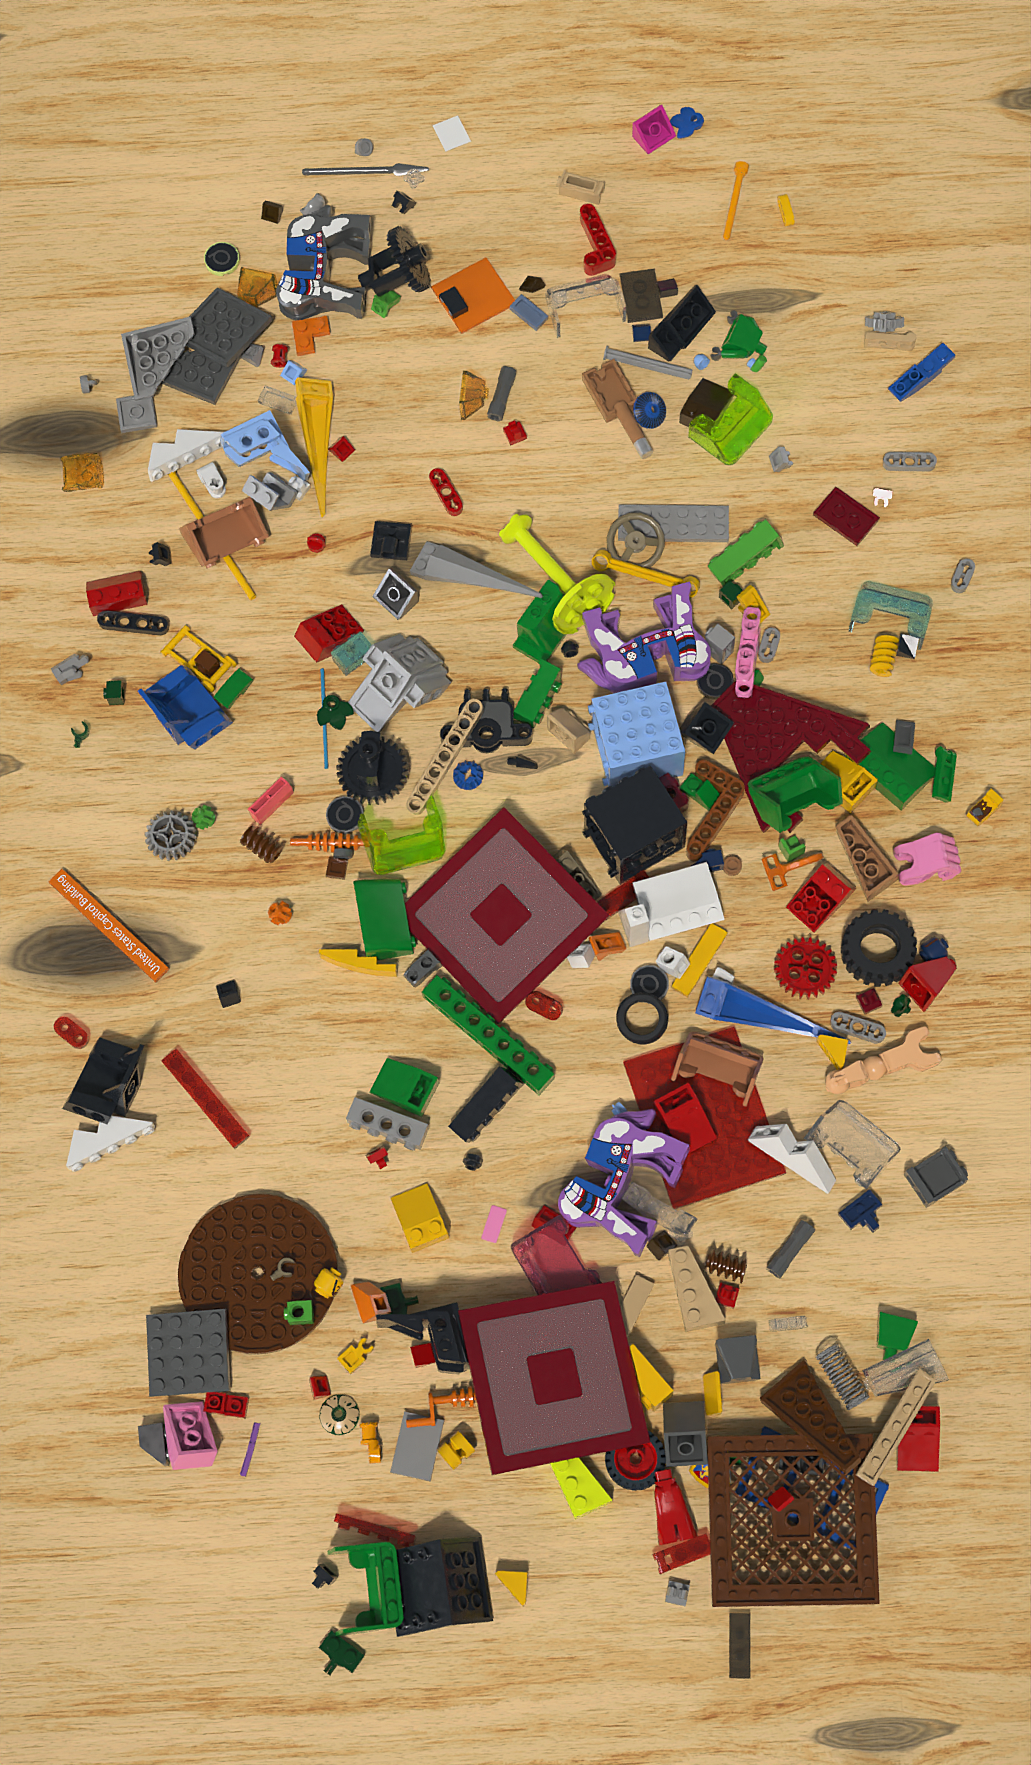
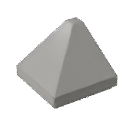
(253, 354)

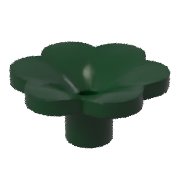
(901, 1006)

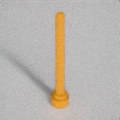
(740, 169)

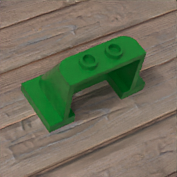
(535, 628)

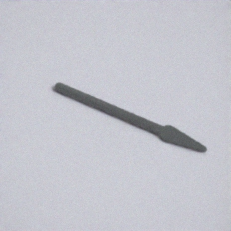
(398, 170)

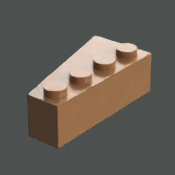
(867, 861)

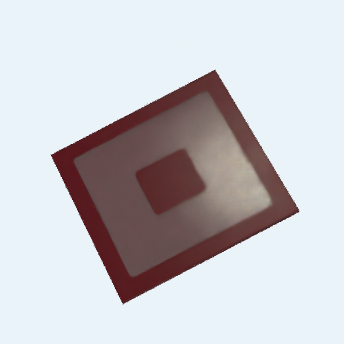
(502, 915)
(553, 1377)

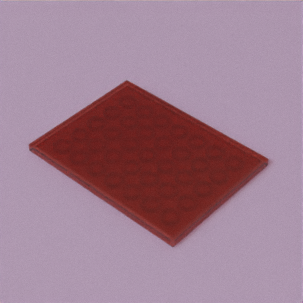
(730, 1159)

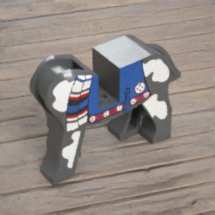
(310, 246)

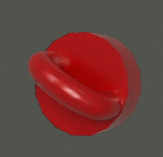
(316, 543)

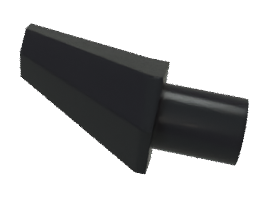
(521, 762)

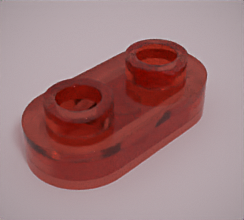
(544, 1006)
(72, 1032)

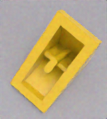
(834, 1049)
(516, 1583)

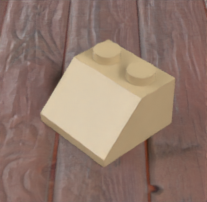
(568, 729)

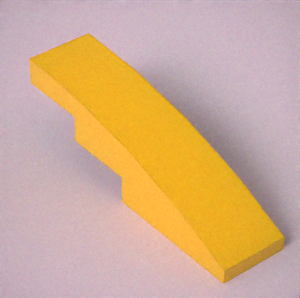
(350, 960)

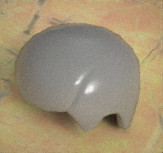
(313, 205)

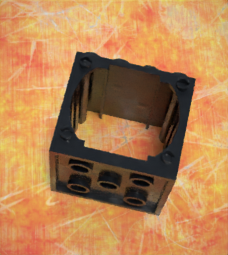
(634, 824)

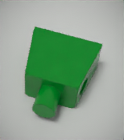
(894, 1333)

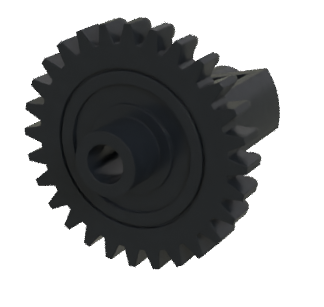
(402, 252)
(372, 768)

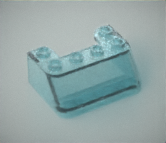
(893, 601)

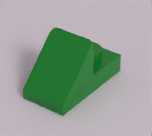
(700, 791)

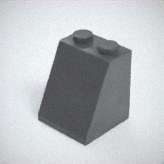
(685, 1433)

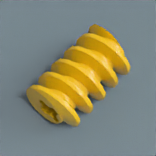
(883, 655)

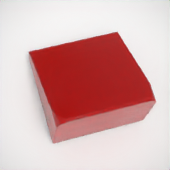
(341, 448)
(422, 1355)
(780, 1499)

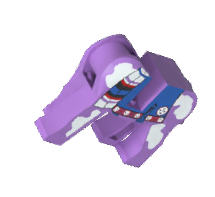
(631, 663)
(615, 1150)

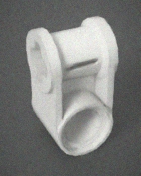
(212, 480)

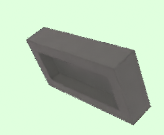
(904, 737)

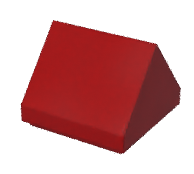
(319, 1387)

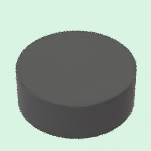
(343, 853)

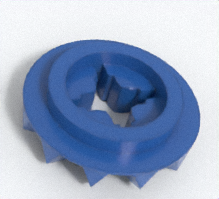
(472, 782)

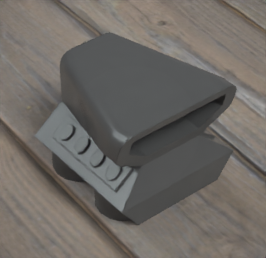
(737, 1359)

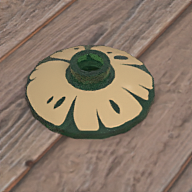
(346, 1422)

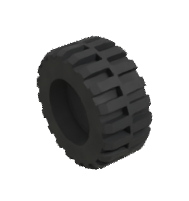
(883, 924)

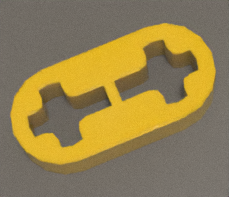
(785, 210)

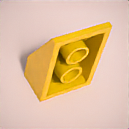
(419, 1218)
(651, 1385)

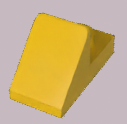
(750, 598)

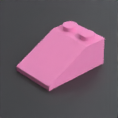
(188, 1436)

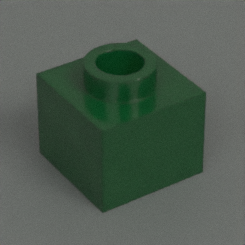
(729, 594)
(114, 692)

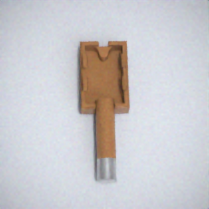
(616, 400)

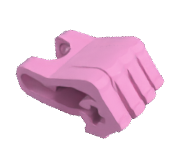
(928, 856)

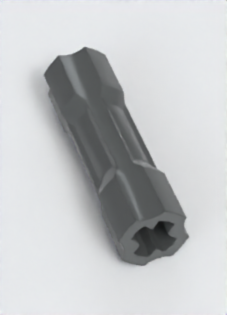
(498, 404)
(791, 1248)

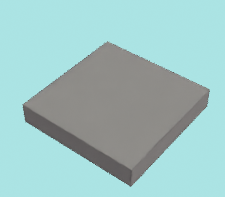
(135, 414)

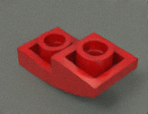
(226, 1404)

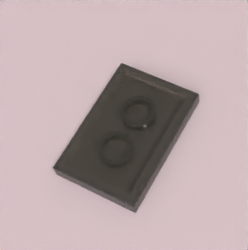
(641, 295)

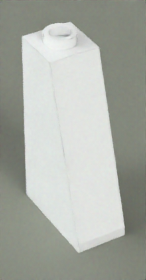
(635, 924)

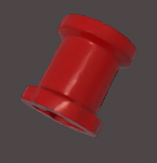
(279, 355)

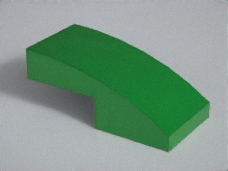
(233, 687)

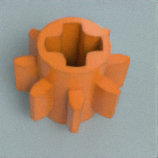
(279, 913)

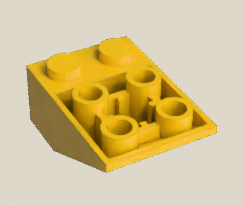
(855, 780)

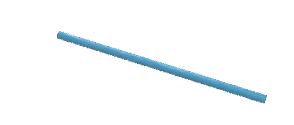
(324, 726)

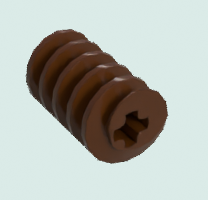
(260, 845)
(726, 1265)

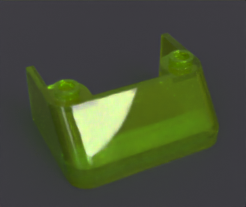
(407, 851)

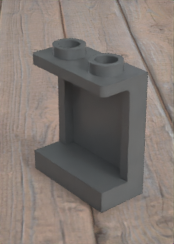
(936, 1176)

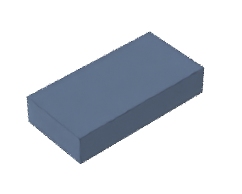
(528, 312)

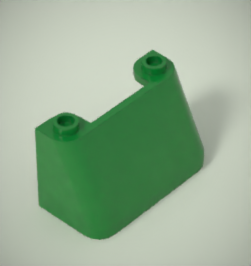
(383, 918)

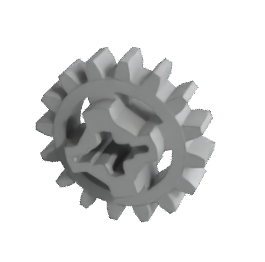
(884, 321)

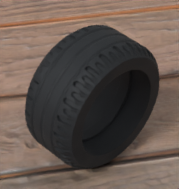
(621, 1018)

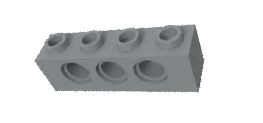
(361, 1108)

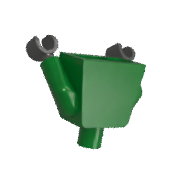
(741, 339)

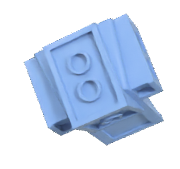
(255, 434)

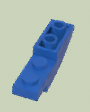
(922, 374)

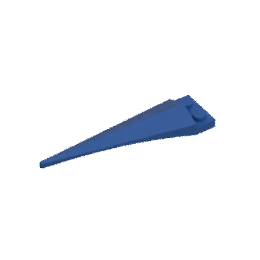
(733, 1004)

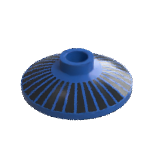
(643, 412)

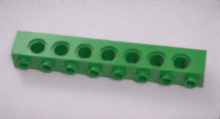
(536, 1082)

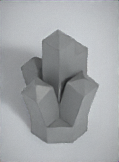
(68, 669)

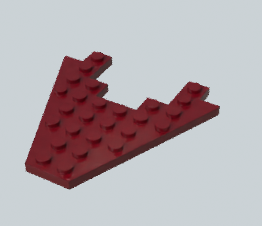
(774, 725)

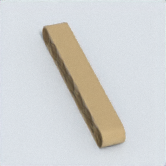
(453, 750)

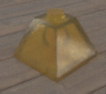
(256, 286)
(472, 394)

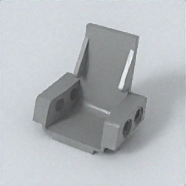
(399, 674)

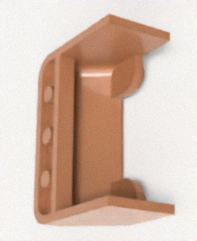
(719, 1061)

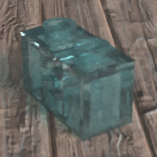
(350, 654)

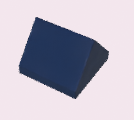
(641, 332)

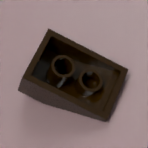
(705, 399)

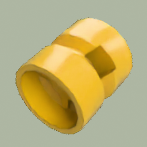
(456, 1450)

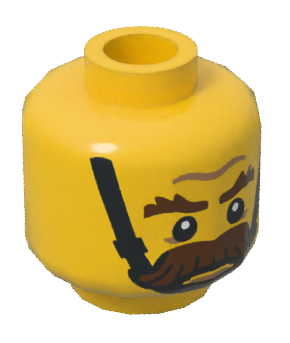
(328, 1282)

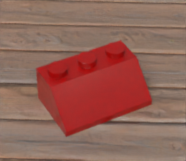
(116, 593)

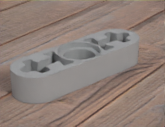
(913, 455)
(873, 1027)

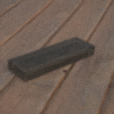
(739, 1646)

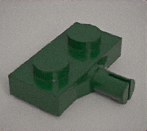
(396, 1299)
(340, 1654)

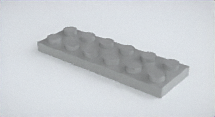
(681, 522)

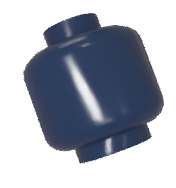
(933, 949)

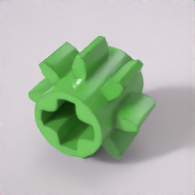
(203, 817)

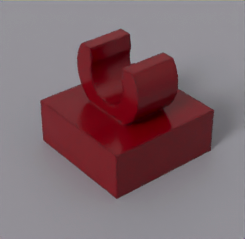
(869, 1001)

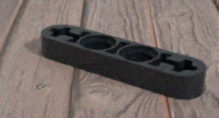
(133, 621)

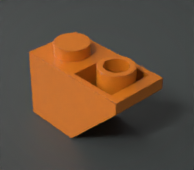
(370, 1301)

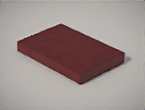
(846, 516)

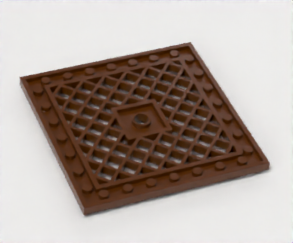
(805, 1593)

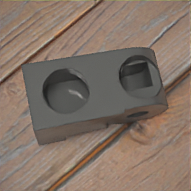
(422, 969)

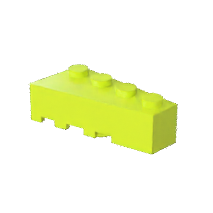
(579, 1487)

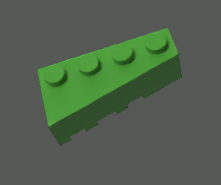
(745, 552)

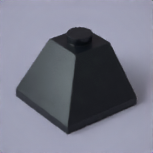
(706, 727)

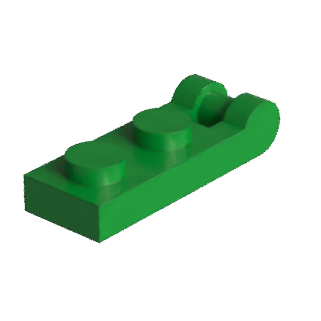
(944, 774)

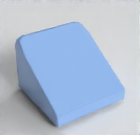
(292, 371)

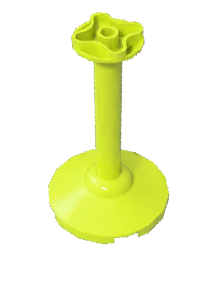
(581, 597)

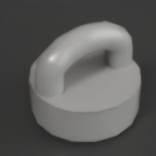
(363, 147)
(85, 384)

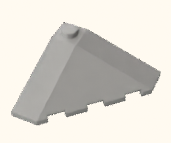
(152, 353)

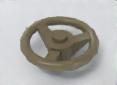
(636, 540)

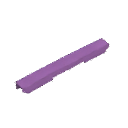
(250, 1449)

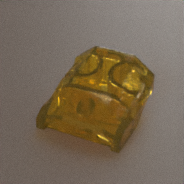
(82, 472)

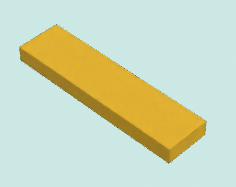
(700, 959)

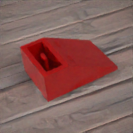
(326, 631)
(820, 897)
(685, 1117)
(921, 1442)

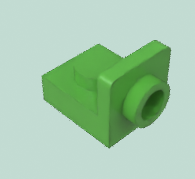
(383, 303)

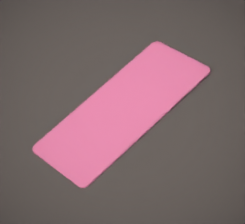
(494, 1224)

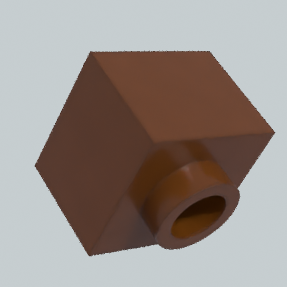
(206, 663)

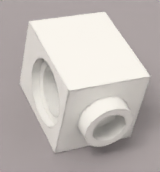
(672, 962)

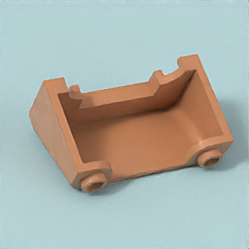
(224, 532)

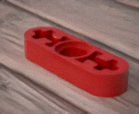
(446, 499)

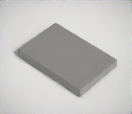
(416, 1449)

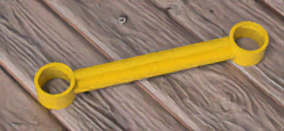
(641, 572)

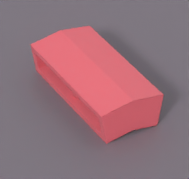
(270, 800)

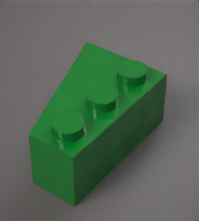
(539, 694)

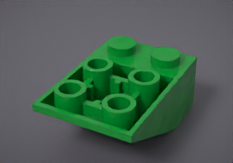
(405, 1086)

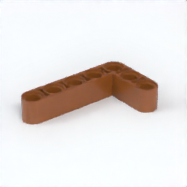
(717, 810)

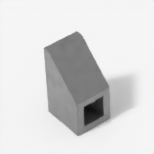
(153, 1441)

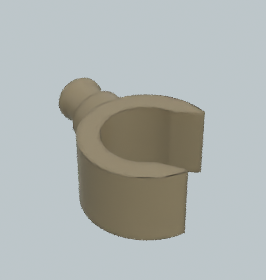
(279, 1273)

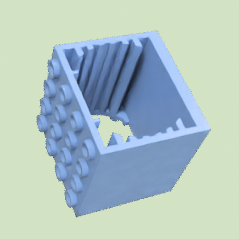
(636, 732)

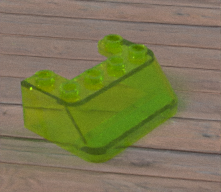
(736, 427)

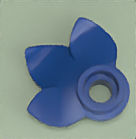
(686, 122)

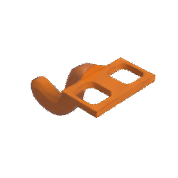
(782, 869)

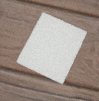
(451, 133)

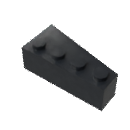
(485, 1104)

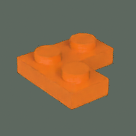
(306, 330)

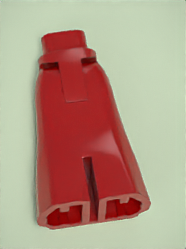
(671, 1510)

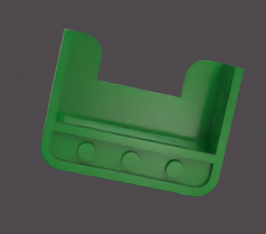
(794, 789)

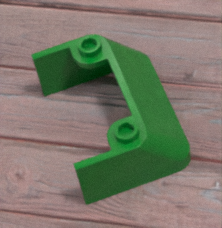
(382, 1585)

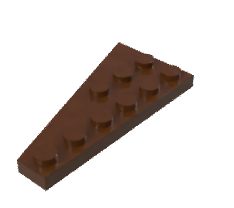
(807, 1411)

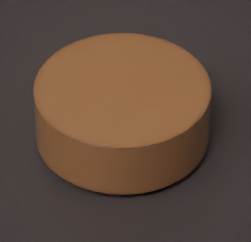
(732, 865)

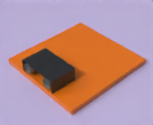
(473, 295)

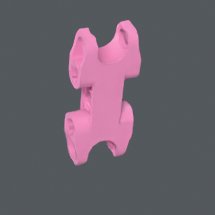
(748, 652)

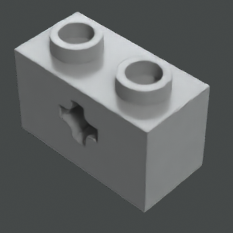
(720, 643)

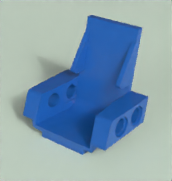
(185, 708)

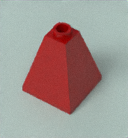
(926, 980)

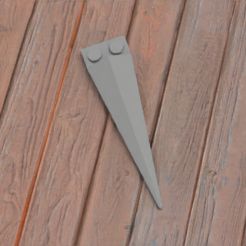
(446, 565)

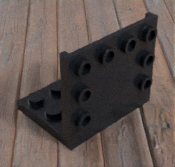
(443, 1585)

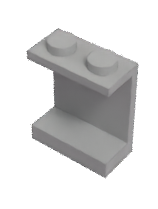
(271, 492)

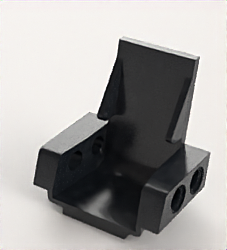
(106, 1082)
(443, 1331)

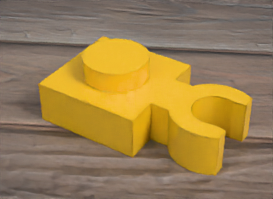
(352, 1357)

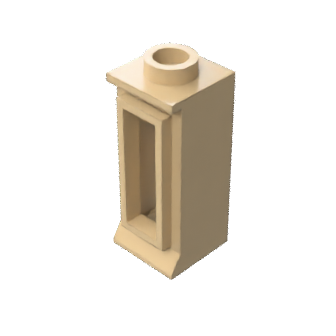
(580, 187)

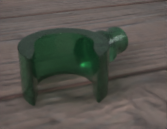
(79, 737)

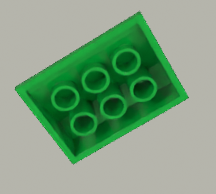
(898, 774)

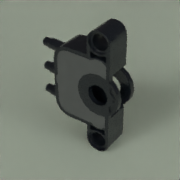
(497, 720)

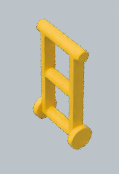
(207, 683)

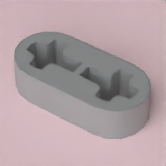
(966, 577)
(765, 644)

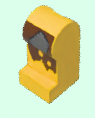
(985, 807)

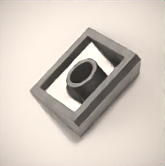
(396, 594)

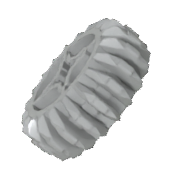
(184, 837)

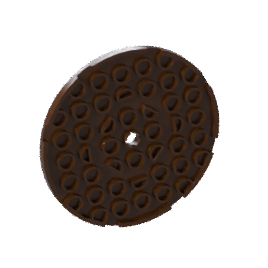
(251, 1235)

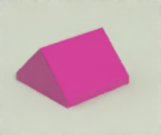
(653, 130)

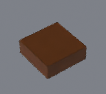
(336, 868)

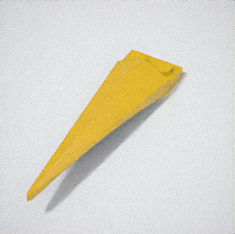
(314, 408)

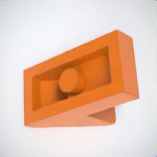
(607, 944)

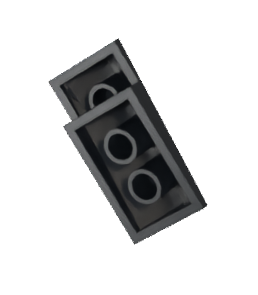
(681, 324)

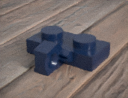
(862, 1212)

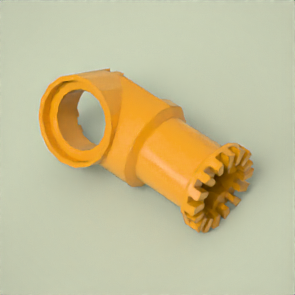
(369, 1438)

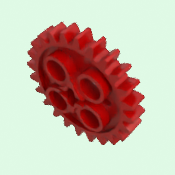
(803, 985)

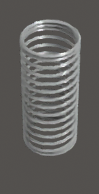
(853, 1402)

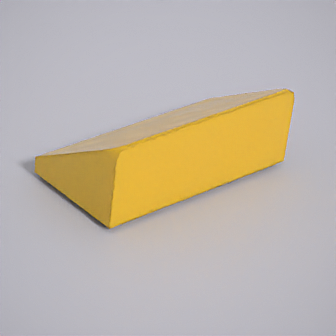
(712, 1393)

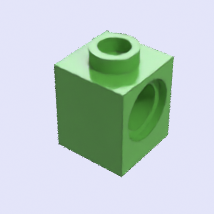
(306, 1318)

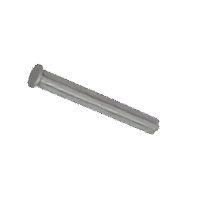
(647, 363)

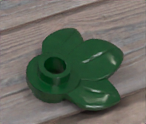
(334, 715)

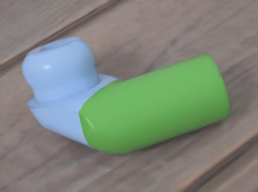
(756, 365)

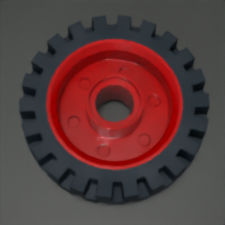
(641, 1475)

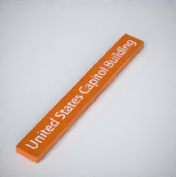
(108, 925)

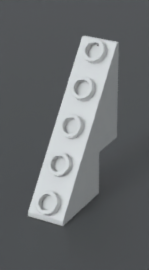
(187, 448)
(91, 1146)
(800, 1156)

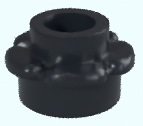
(569, 649)
(472, 1162)

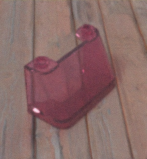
(550, 1259)

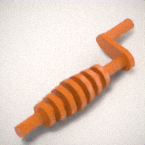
(325, 841)
(433, 1400)

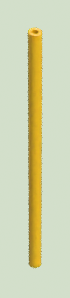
(196, 511)

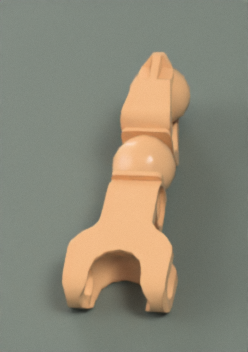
(886, 1063)

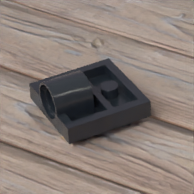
(390, 540)

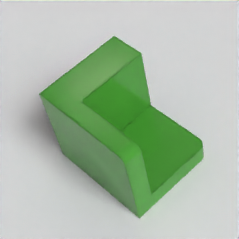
(791, 848)

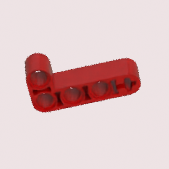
(600, 252)

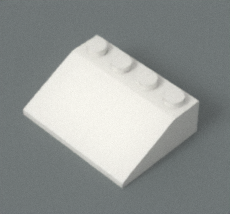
(679, 900)

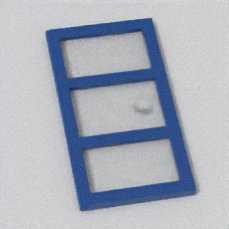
(802, 1487)

